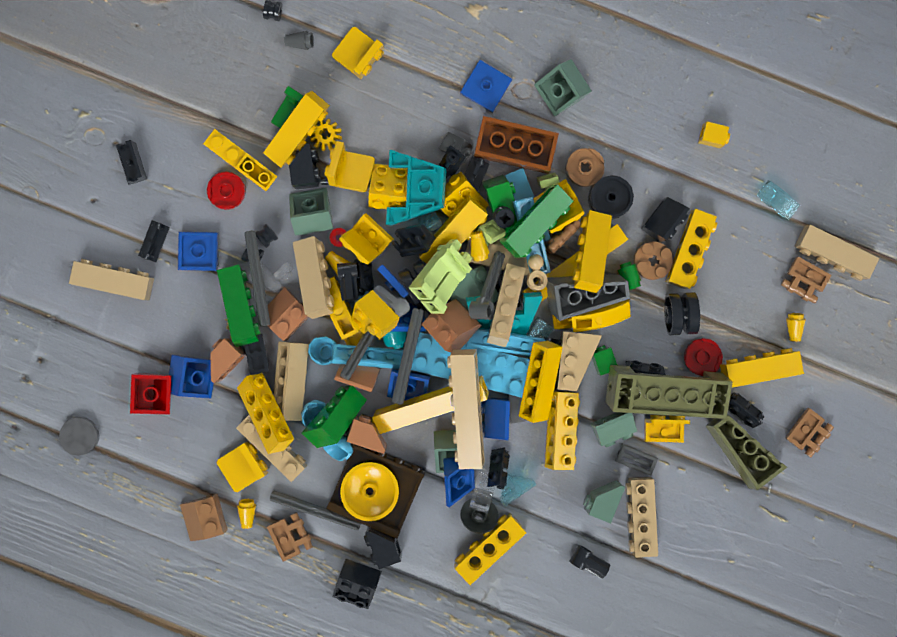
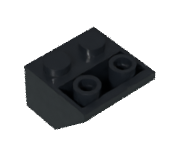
(303, 169)
(665, 219)
(384, 548)
(357, 584)

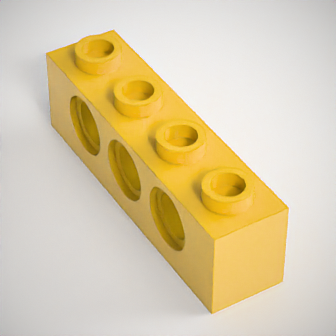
(707, 223)
(265, 413)
(472, 572)

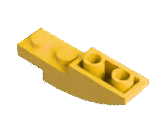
(240, 160)
(342, 316)
(597, 318)

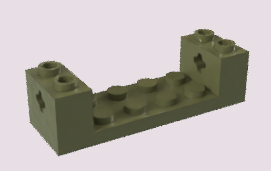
(668, 393)

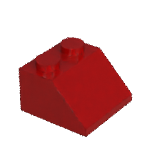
(150, 393)

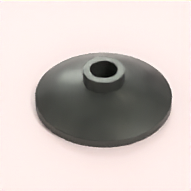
(482, 526)

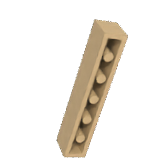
(467, 408)

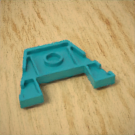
(424, 188)
(522, 318)

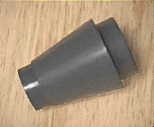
(300, 40)

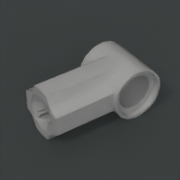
(398, 305)

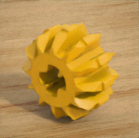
(318, 138)

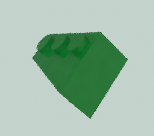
(500, 193)
(335, 417)

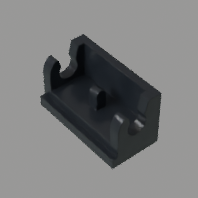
(131, 162)
(413, 240)
(257, 356)

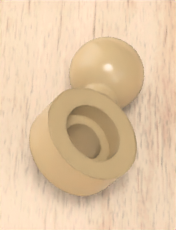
(535, 263)

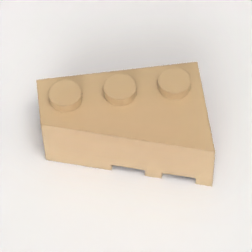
(575, 358)

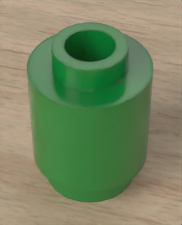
(631, 274)

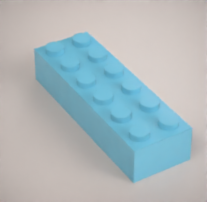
(499, 370)

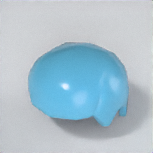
(321, 350)
(311, 410)
(340, 450)

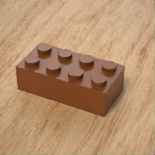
(516, 145)

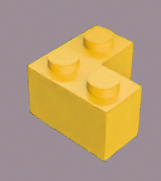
(373, 315)

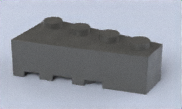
(569, 301)

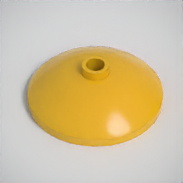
(371, 506)

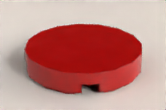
(226, 190)
(703, 356)

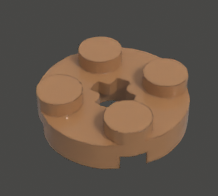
(585, 156)
(644, 266)

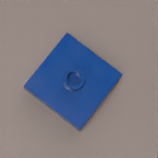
(486, 86)
(198, 251)
(392, 282)

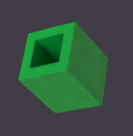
(602, 359)

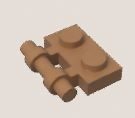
(558, 241)
(808, 274)
(805, 429)
(284, 539)

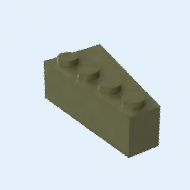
(745, 453)

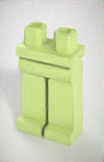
(441, 276)

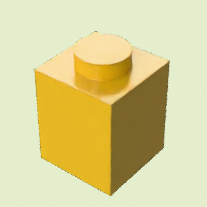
(714, 135)

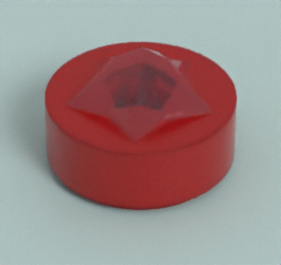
(335, 235)

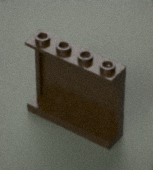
(408, 481)

